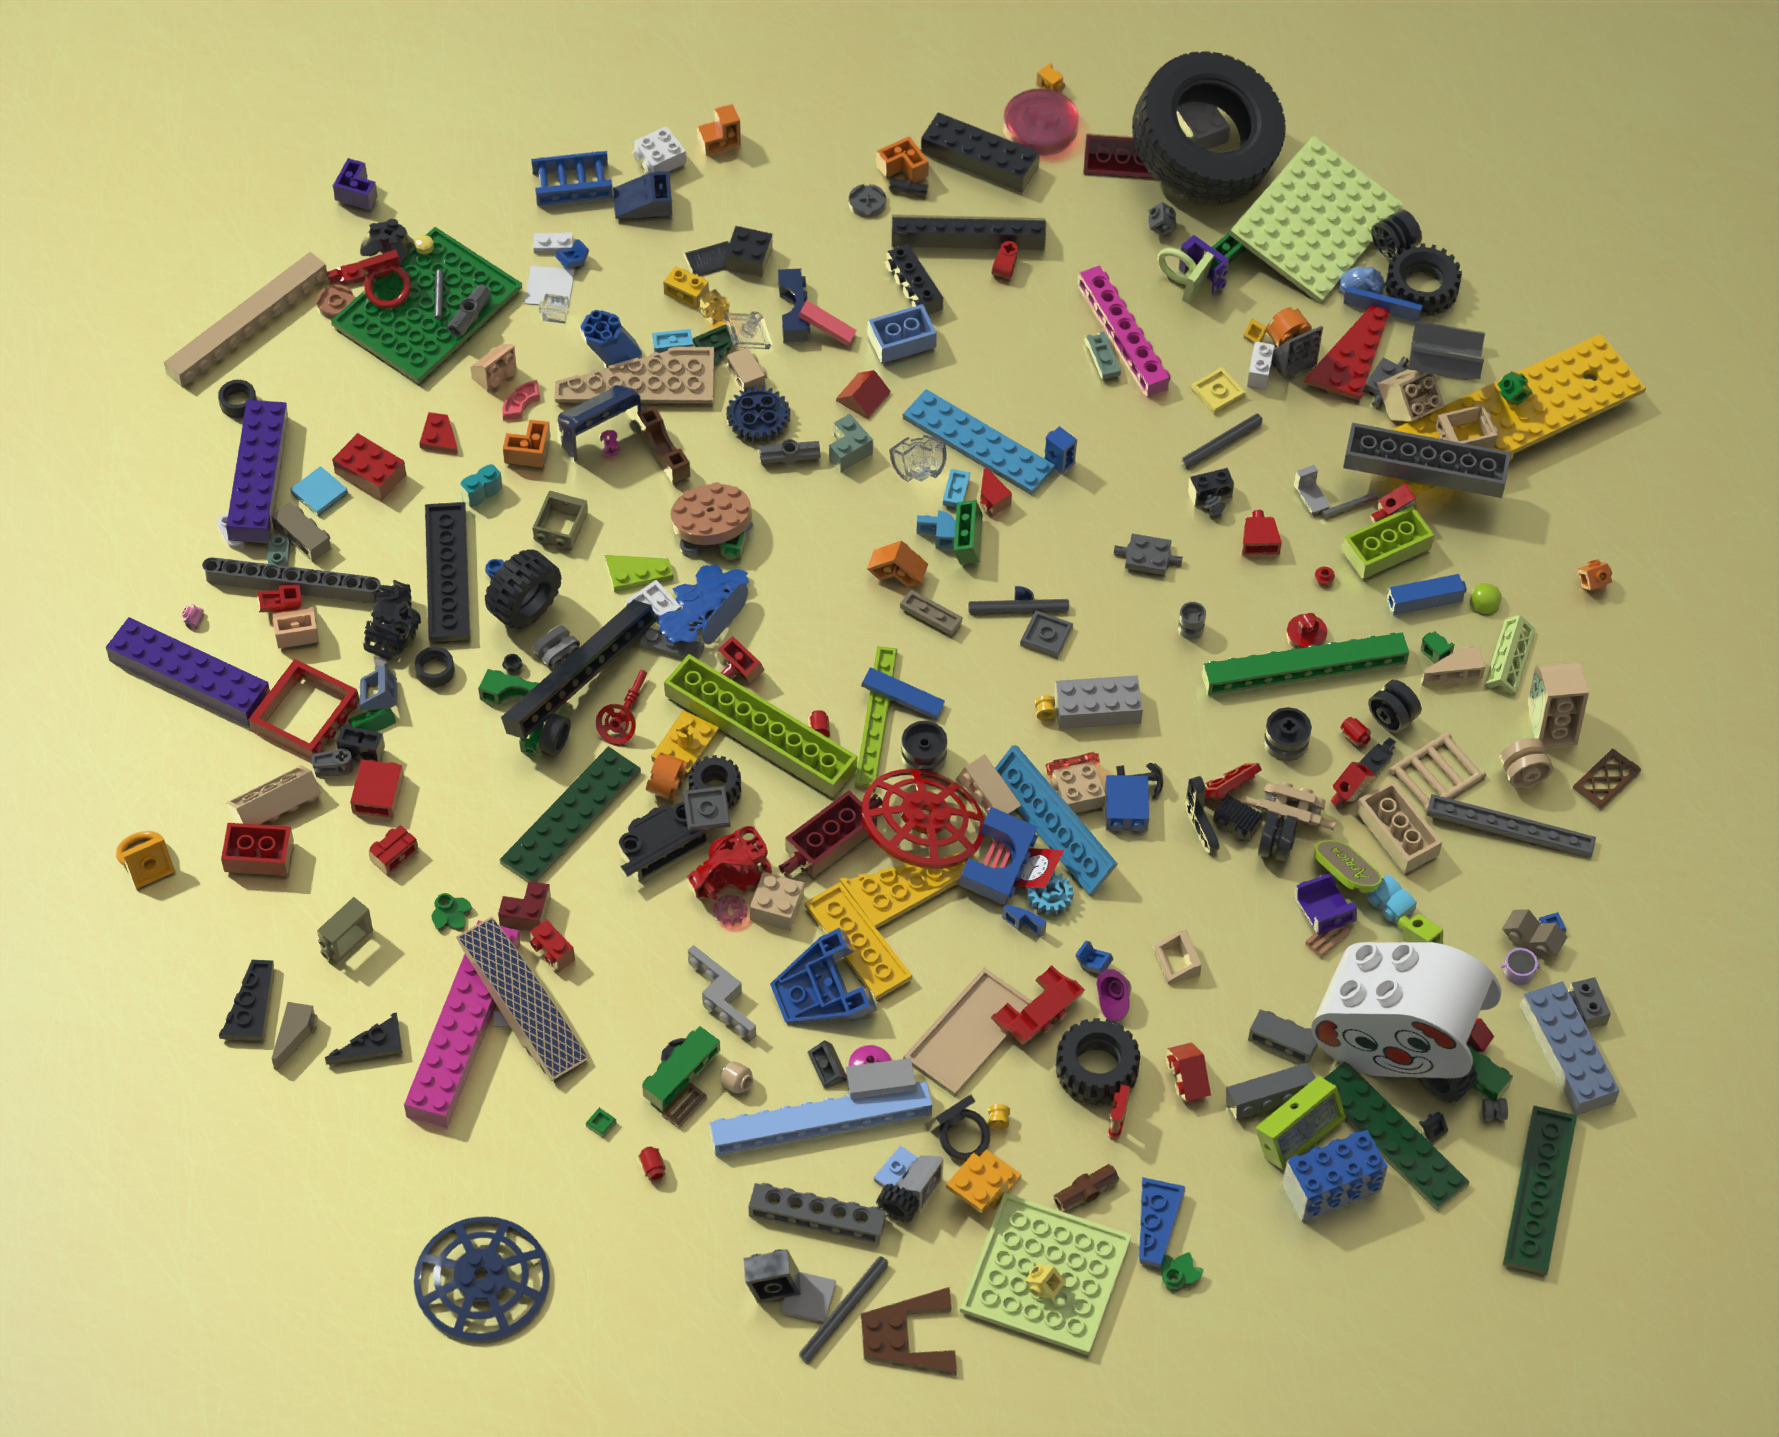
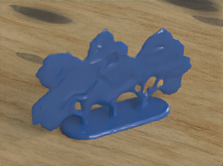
(702, 598)

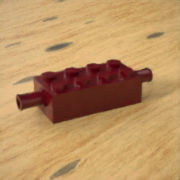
(827, 835)

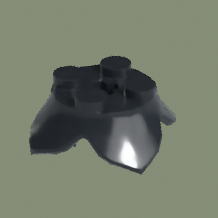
(386, 238)

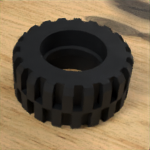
(523, 589)
(1103, 1037)

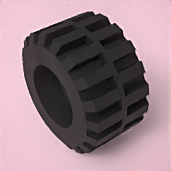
(720, 770)
(1451, 1088)

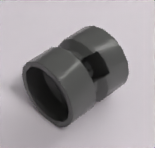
(1192, 620)

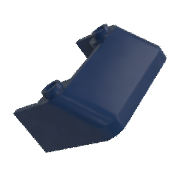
(594, 412)

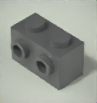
(1590, 1002)

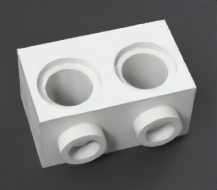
(1260, 365)

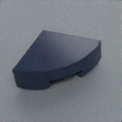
(1023, 593)

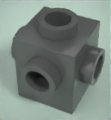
(1162, 219)

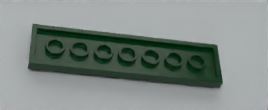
(570, 815)
(1397, 1139)
(1539, 1190)

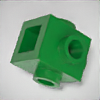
(1514, 388)

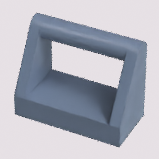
(387, 690)

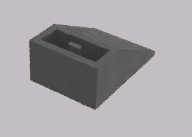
(1298, 353)

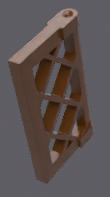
(1590, 794)

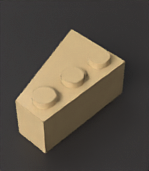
(987, 786)

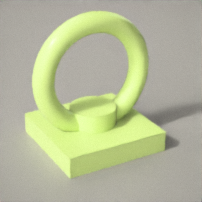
(1194, 277)

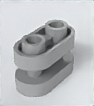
(556, 646)

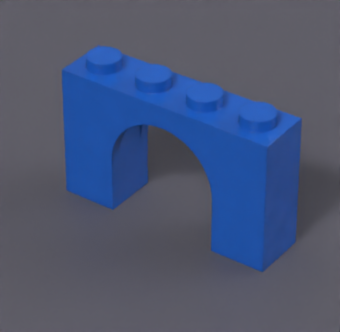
(998, 882)

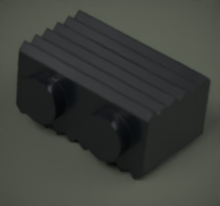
(1237, 818)

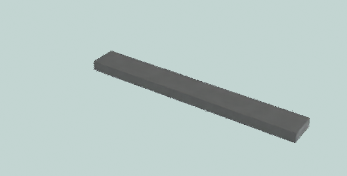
(1511, 826)

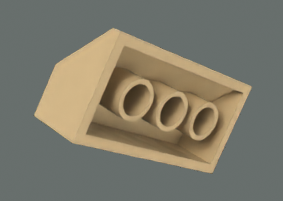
(275, 797)

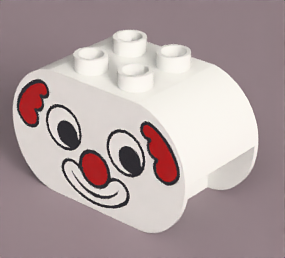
(1404, 1009)

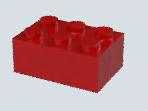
(369, 466)
(257, 849)

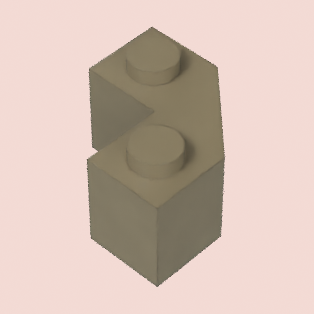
(1529, 933)

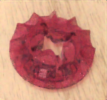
(737, 904)

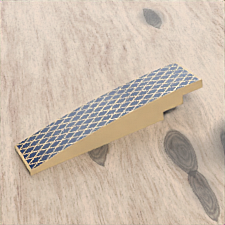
(522, 999)

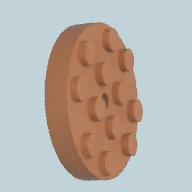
(711, 514)

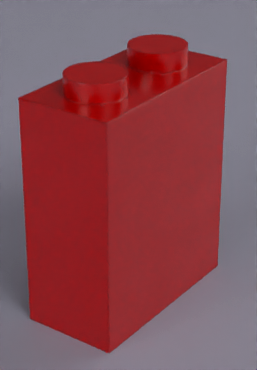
(377, 788)

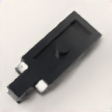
(1379, 756)

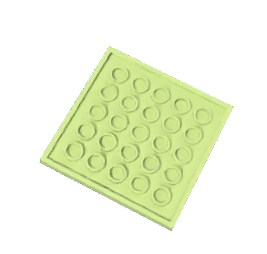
(1034, 1234)

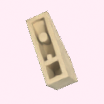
(1458, 666)

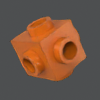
(1595, 575)

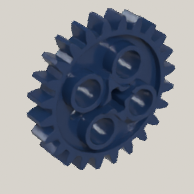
(758, 414)

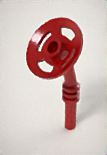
(619, 719)

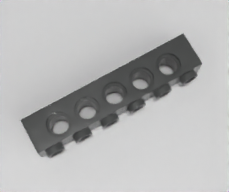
(825, 1222)

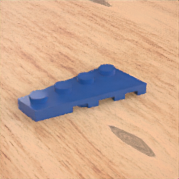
(1159, 1214)

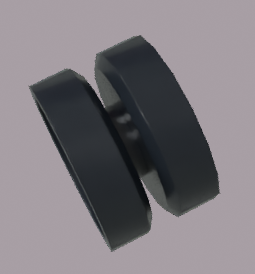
(1394, 706)
(1287, 734)
(924, 746)
(1278, 836)

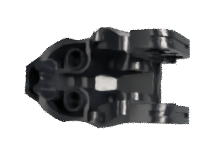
(389, 615)

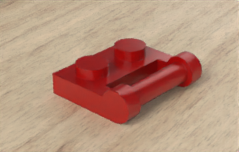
(1118, 1112)

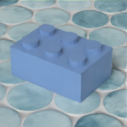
(902, 333)

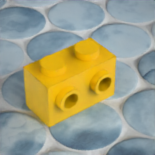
(685, 286)

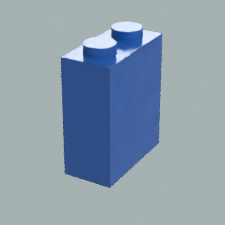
(1126, 802)

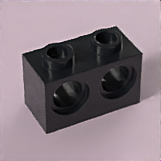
(1210, 483)
(361, 743)

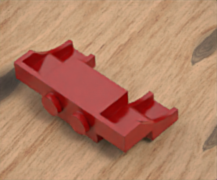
(1043, 1010)

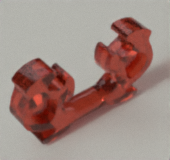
(1065, 762)

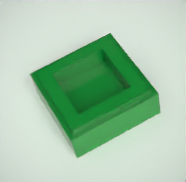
(601, 1122)

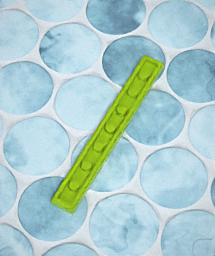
(875, 723)

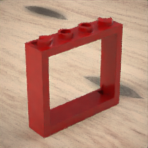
(278, 693)

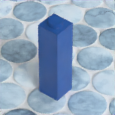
(1426, 594)

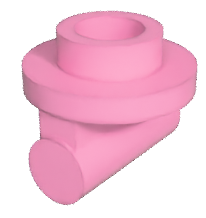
(192, 615)

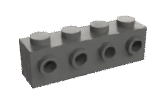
(1267, 1091)

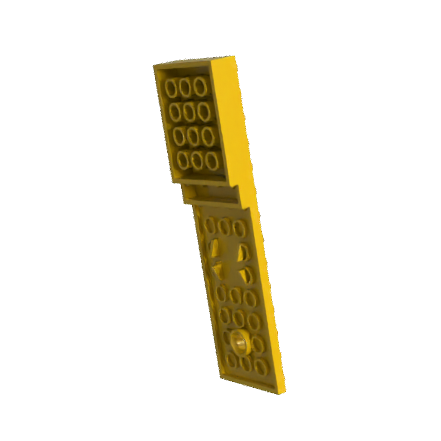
(1558, 402)

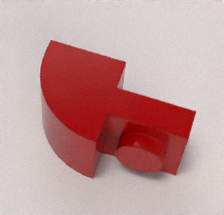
(284, 599)

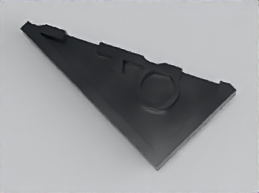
(376, 1042)

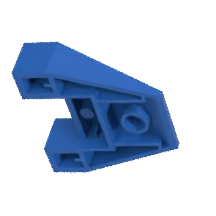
(814, 988)

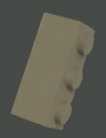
(301, 531)

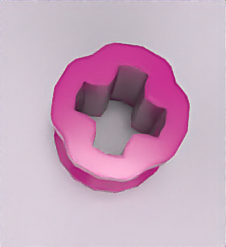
(610, 443)

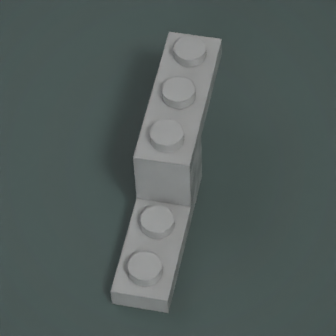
(721, 993)

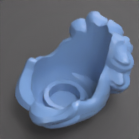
(1364, 279)

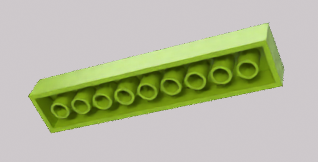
(761, 725)

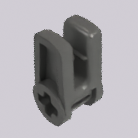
(331, 762)

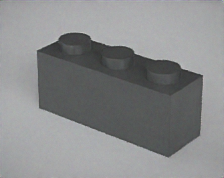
(1283, 1036)

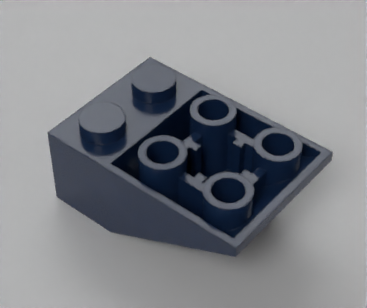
(644, 196)

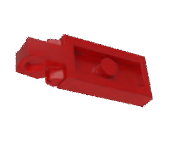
(346, 274)

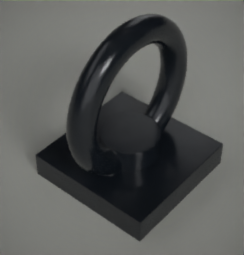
(951, 1117)

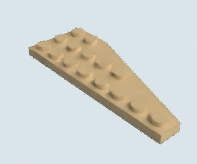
(664, 377)

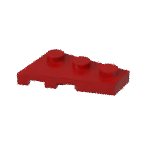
(1232, 780)

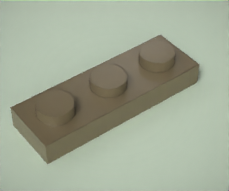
(931, 612)

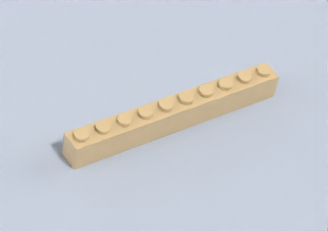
(245, 319)

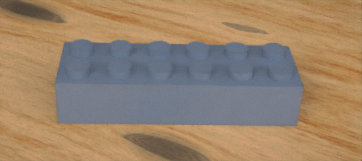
(1569, 1048)

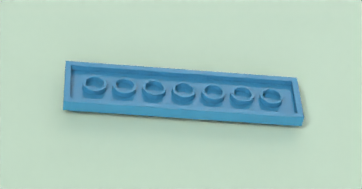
(978, 441)
(1056, 821)

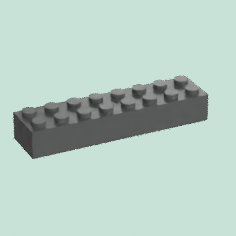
(1427, 460)

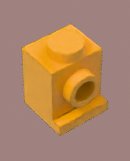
(1050, 79)

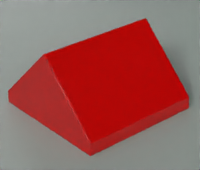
(864, 393)

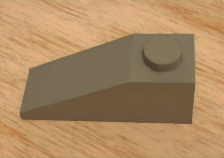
(294, 1030)

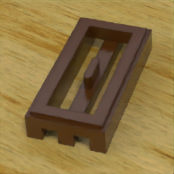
(673, 1118)

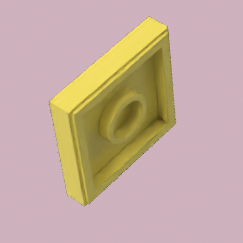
(1218, 390)

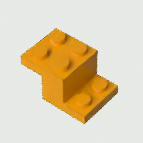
(983, 1181)

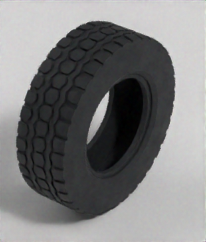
(1238, 93)

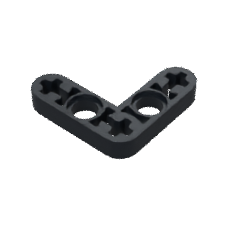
(1194, 805)

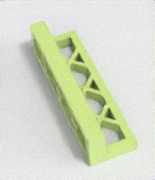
(1507, 650)

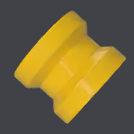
(1045, 707)
(998, 1116)

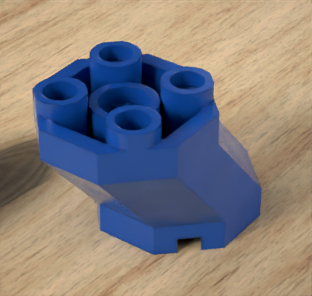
(609, 338)

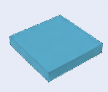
(319, 490)

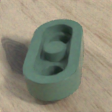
(278, 550)

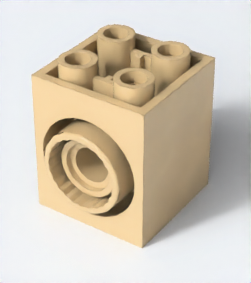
(1410, 395)

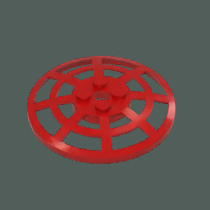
(916, 819)

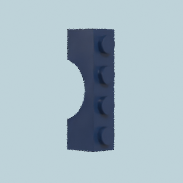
(791, 288)

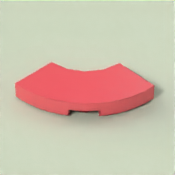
(519, 399)

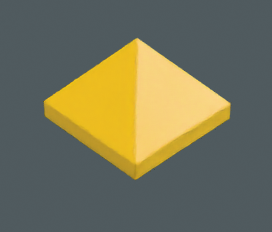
(1255, 331)

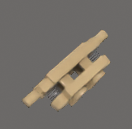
(1286, 793)

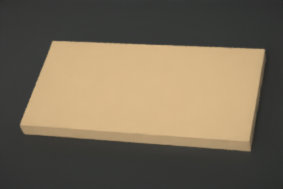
(965, 1033)

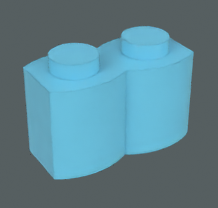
(1392, 900)

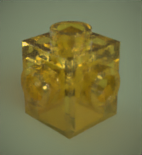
(714, 306)

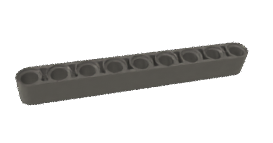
(271, 576)

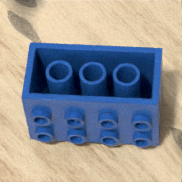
(1334, 1175)

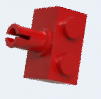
(739, 661)

